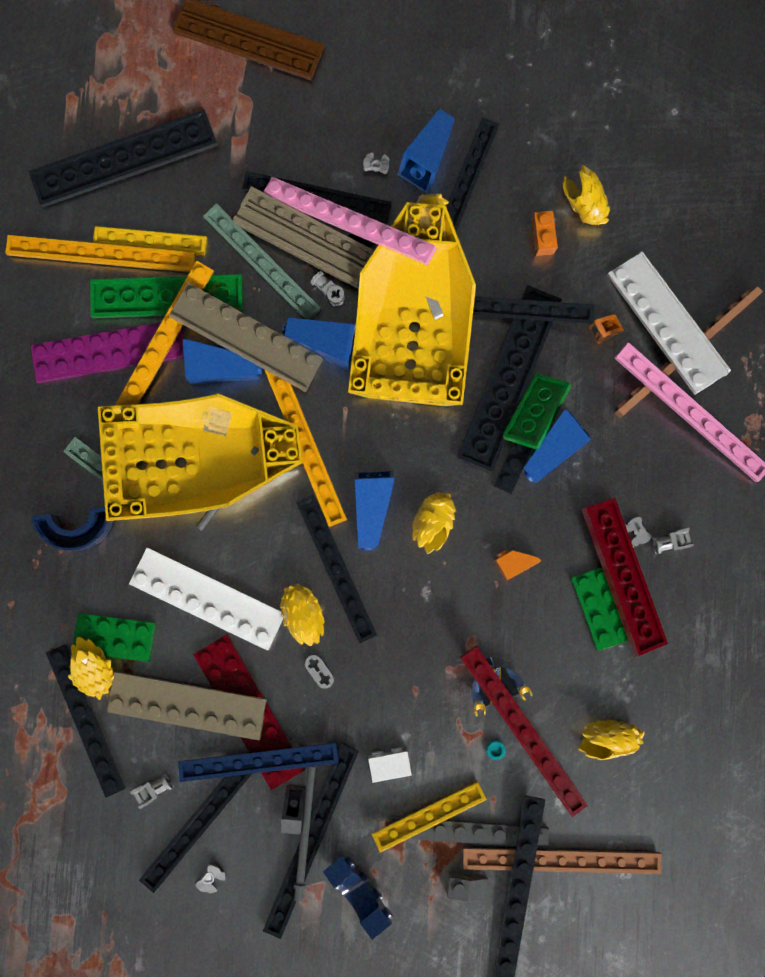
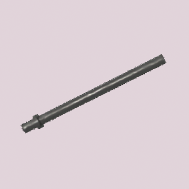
(299, 886)

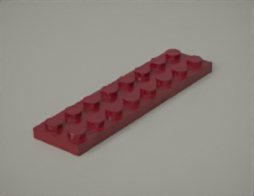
(625, 577)
(229, 673)

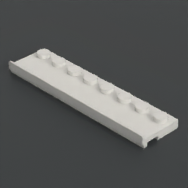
(669, 323)
(207, 598)

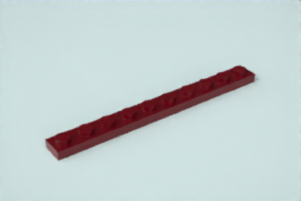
(523, 731)

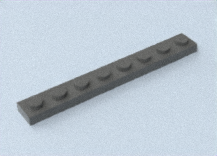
(476, 833)

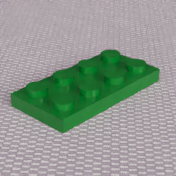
(537, 411)
(599, 609)
(117, 636)

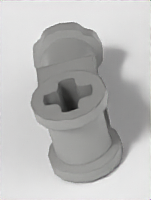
(329, 289)
(676, 541)
(149, 791)

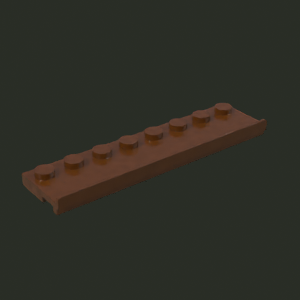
(248, 38)

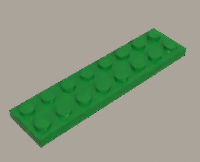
(155, 295)

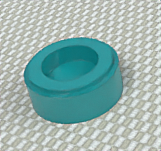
(495, 750)

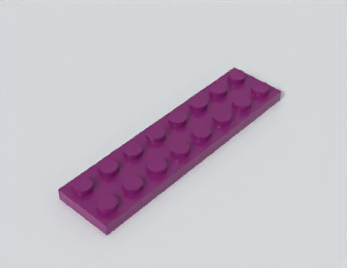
(97, 353)

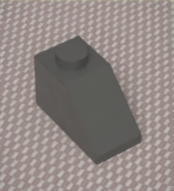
(293, 810)
(466, 887)

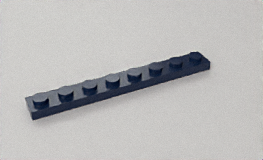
(258, 762)

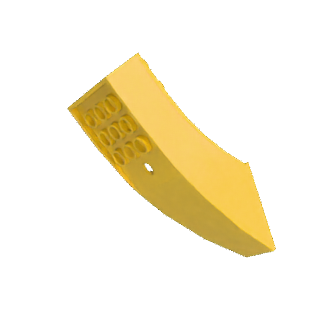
(395, 296)
(217, 466)

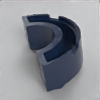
(80, 539)
(363, 898)

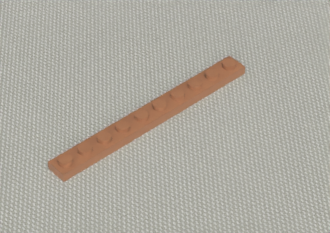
(720, 321)
(567, 860)

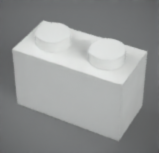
(389, 765)

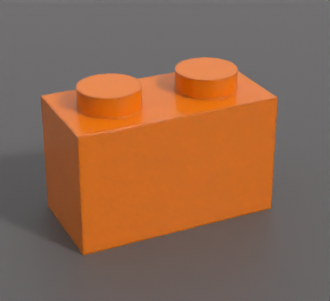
(544, 233)

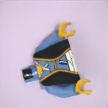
(509, 678)

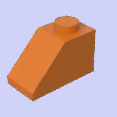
(514, 563)

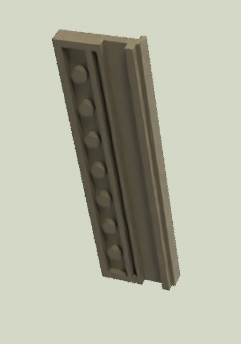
(302, 236)
(246, 337)
(187, 705)

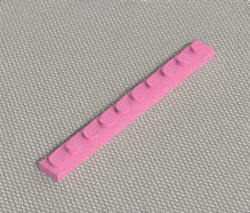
(351, 221)
(691, 412)

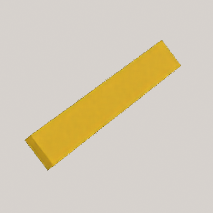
(150, 239)
(428, 817)

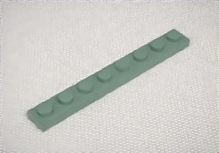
(261, 262)

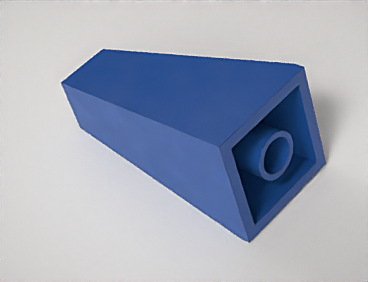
(425, 153)
(327, 339)
(216, 365)
(559, 444)
(372, 501)

